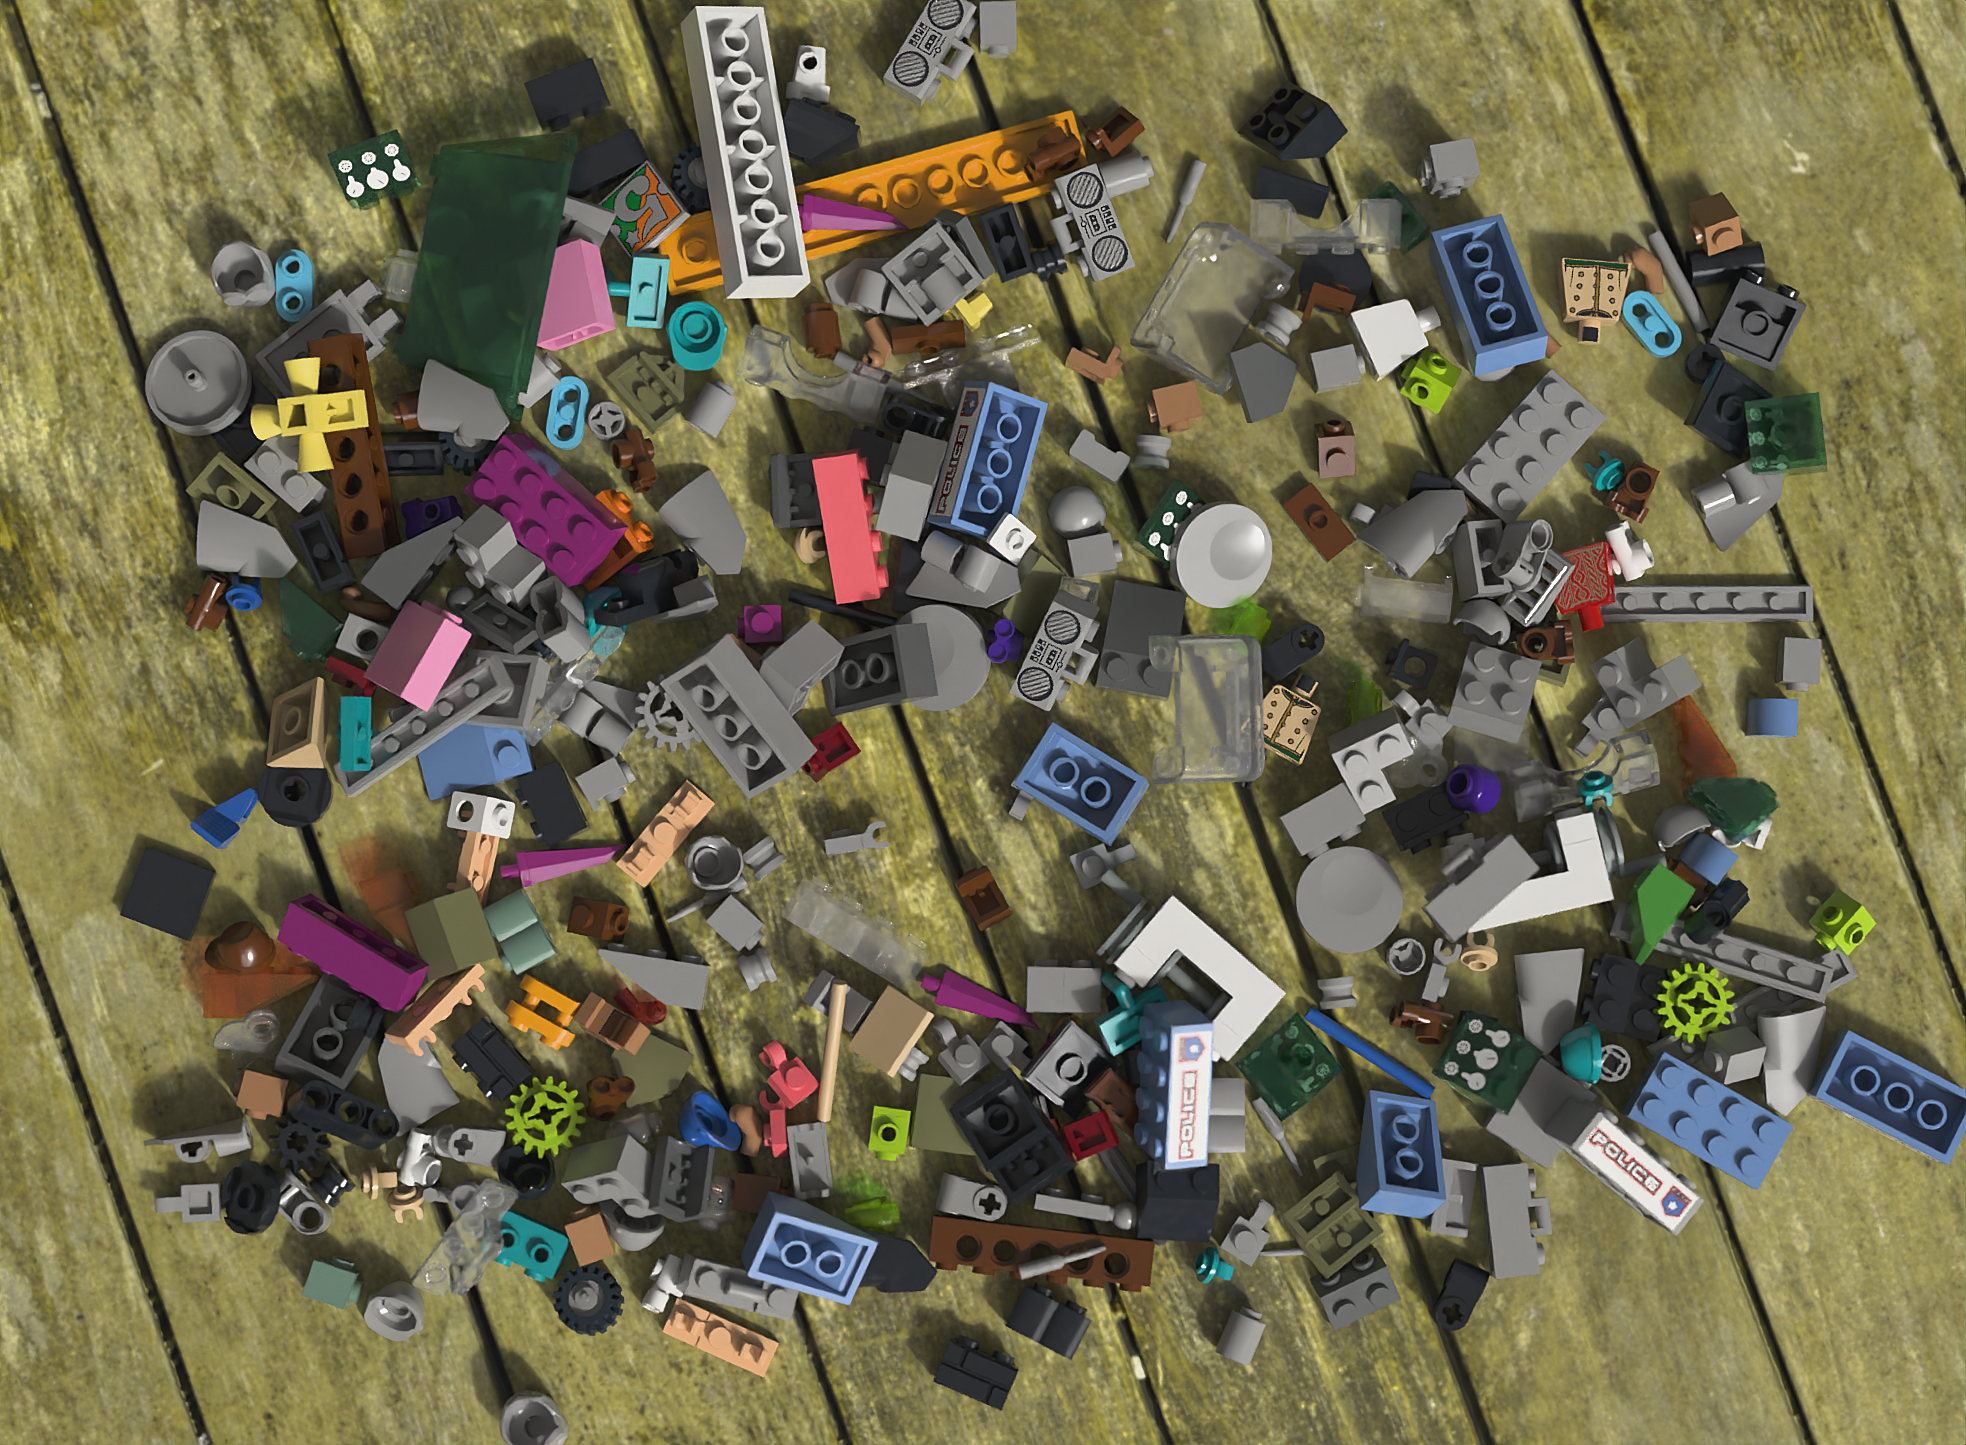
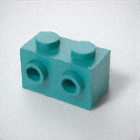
(532, 1245)

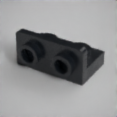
(1423, 818)

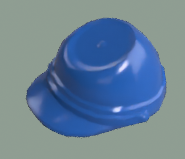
(707, 1123)

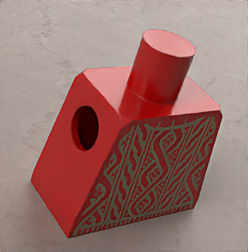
(1588, 584)

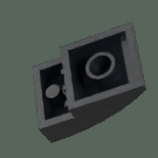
(1013, 1137)

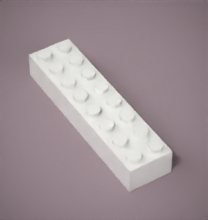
(745, 152)

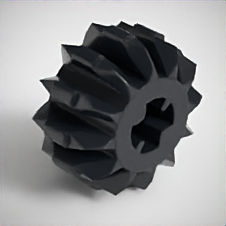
(298, 1155)

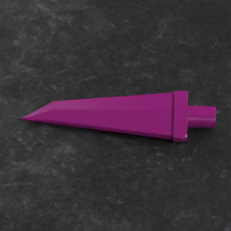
(829, 214)
(549, 864)
(966, 996)

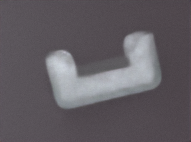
(1209, 303)
(1214, 708)

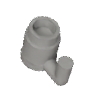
(456, 1196)

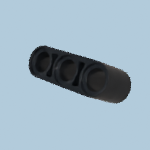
(606, 163)
(327, 1118)

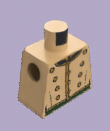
(1591, 294)
(1290, 719)

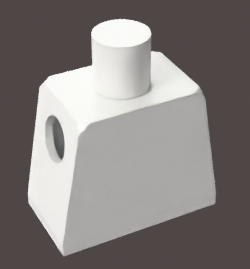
(1392, 334)

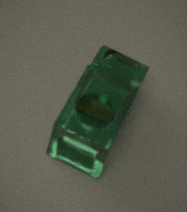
(1413, 226)

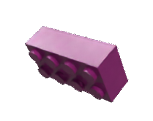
(546, 508)

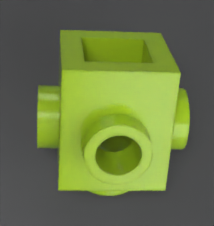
(1429, 380)
(1841, 923)

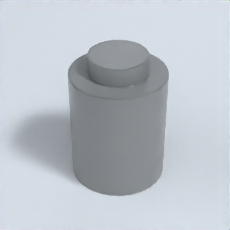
(1125, 173)
(712, 408)
(1241, 1335)

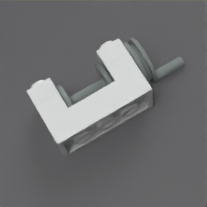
(1581, 858)
(1178, 932)

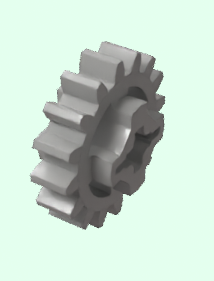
(676, 726)

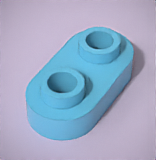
(295, 285)
(1653, 322)
(567, 414)

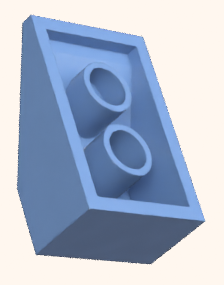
(474, 759)
(1082, 784)
(1400, 1156)
(806, 1249)

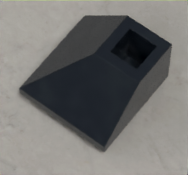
(1294, 125)
(818, 135)

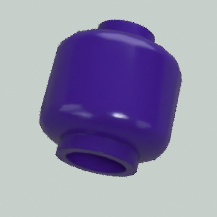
(1473, 788)

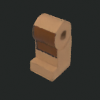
(611, 1025)

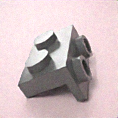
(794, 491)
(681, 1180)
(1356, 1289)

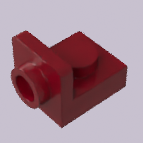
(348, 675)
(833, 750)
(1090, 1135)

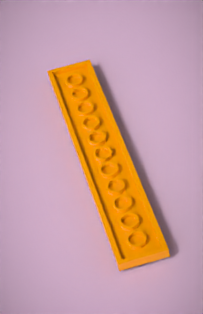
(911, 188)

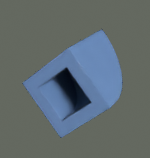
(1772, 718)
(1708, 858)

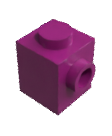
(761, 625)

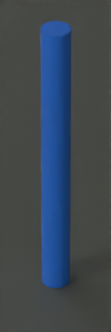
(1369, 1052)

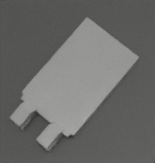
(335, 316)

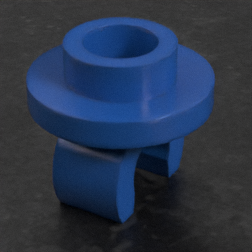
(244, 596)

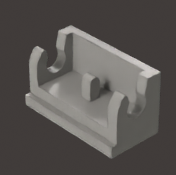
(810, 1160)
(1454, 1214)

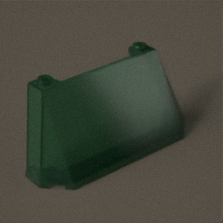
(488, 260)

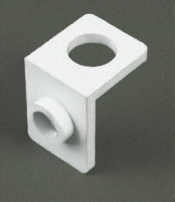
(1010, 539)
(489, 817)

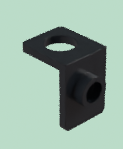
(1400, 654)

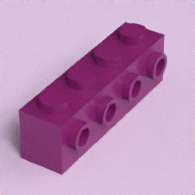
(352, 952)

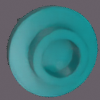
(1608, 475)
(1594, 784)
(1208, 1265)

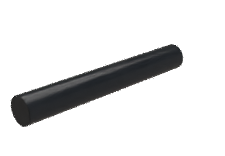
(843, 610)

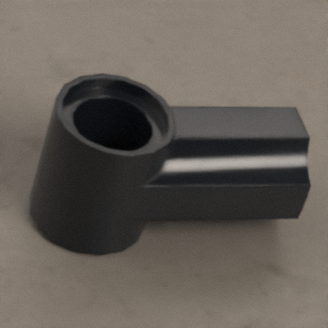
(1716, 912)

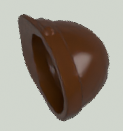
(241, 949)

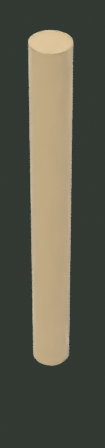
(831, 1050)

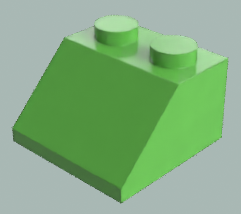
(1655, 906)

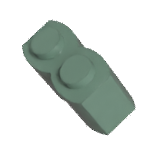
(519, 932)

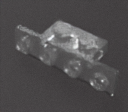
(978, 362)
(568, 679)
(468, 1243)

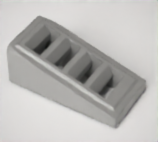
(1539, 607)

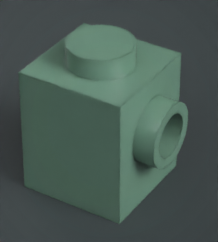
(334, 1282)

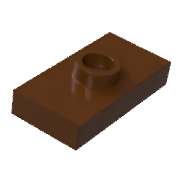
(928, 339)
(1319, 522)
(1117, 1097)

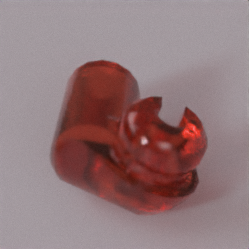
(645, 1012)

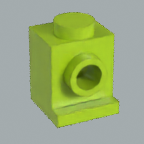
(889, 1117)

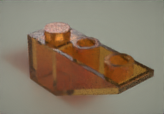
(1700, 746)
(389, 897)
(237, 996)

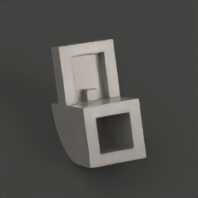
(856, 1005)

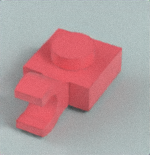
(789, 1079)
(776, 1131)

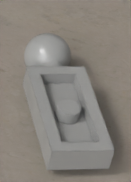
(1089, 1206)

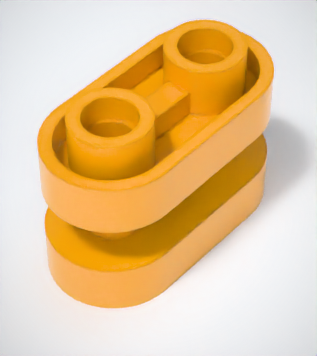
(524, 1015)

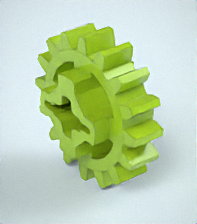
(1692, 1016)
(560, 1113)

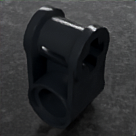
(920, 416)
(1286, 656)
(1461, 1287)

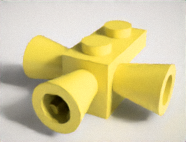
(309, 415)

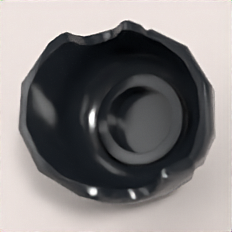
(526, 1172)

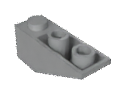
(669, 981)

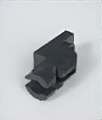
(648, 588)

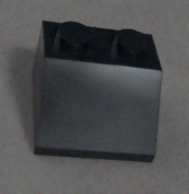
(1176, 1202)

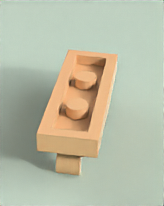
(665, 833)
(475, 861)
(433, 1007)
(720, 1337)

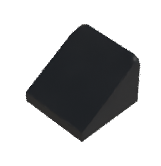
(1426, 481)

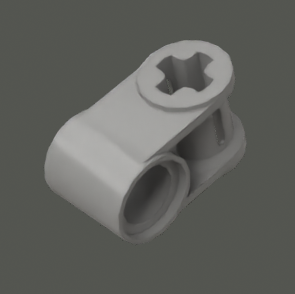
(1523, 549)
(472, 1144)
(963, 1197)
(298, 1200)

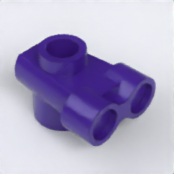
(428, 514)
(1004, 642)

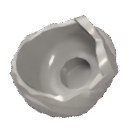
(243, 274)
(532, 1420)

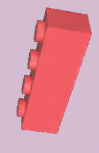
(849, 525)

